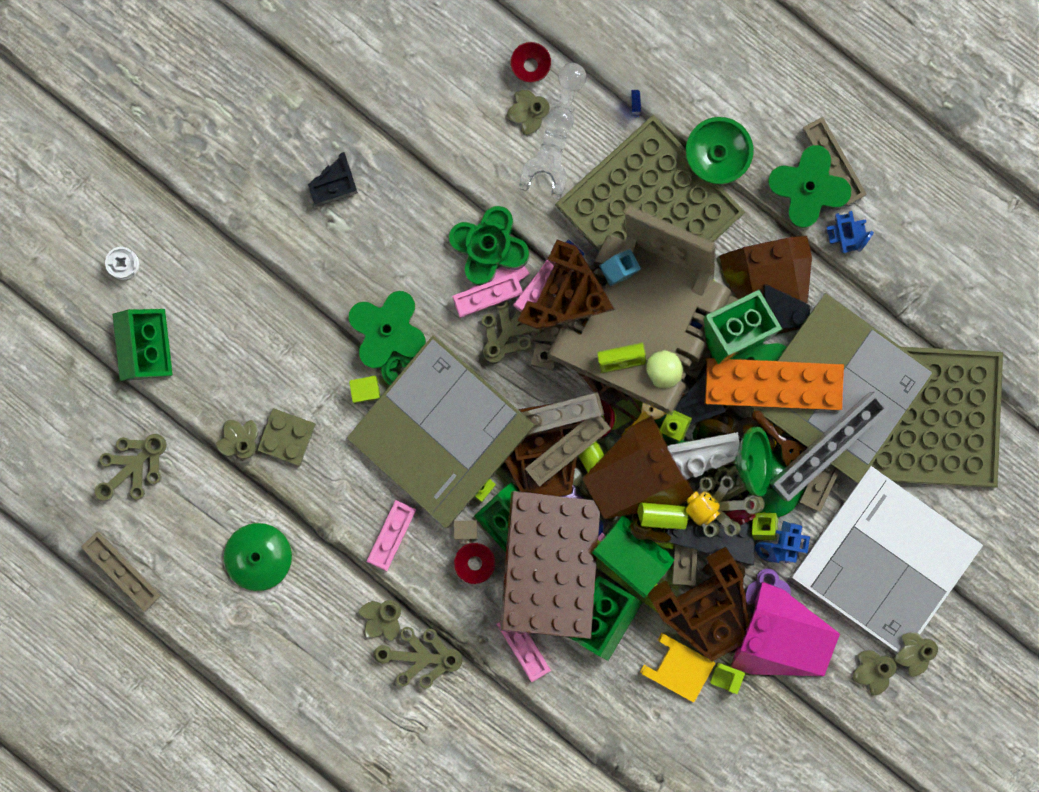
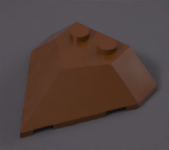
(568, 293)

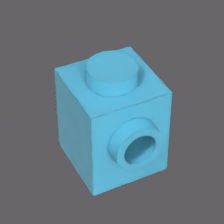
(620, 267)

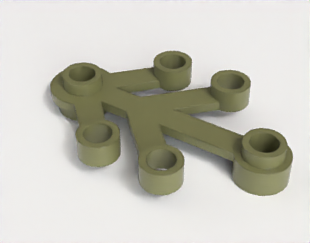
(509, 330)
(134, 465)
(727, 505)
(422, 658)

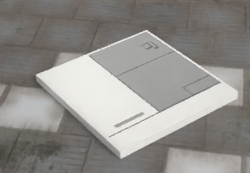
(886, 560)

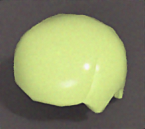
(664, 369)

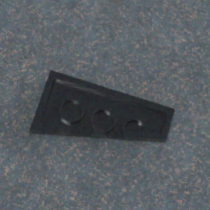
(693, 537)

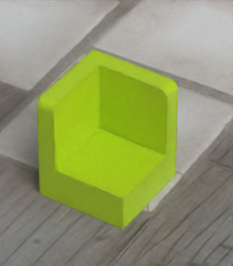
(364, 389)
(727, 678)

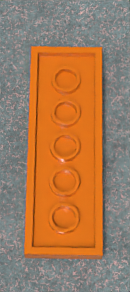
(774, 384)

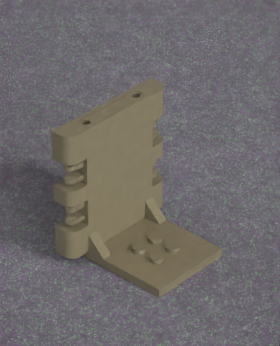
(649, 308)

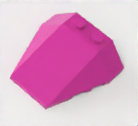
(784, 638)

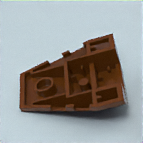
(779, 263)
(533, 447)
(637, 472)

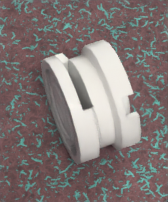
(122, 263)

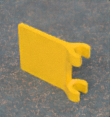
(680, 669)

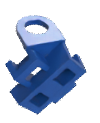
(843, 233)
(781, 551)

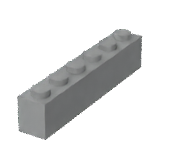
(829, 446)

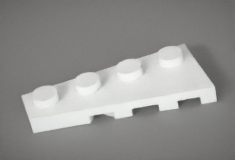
(704, 454)

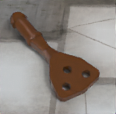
(785, 445)

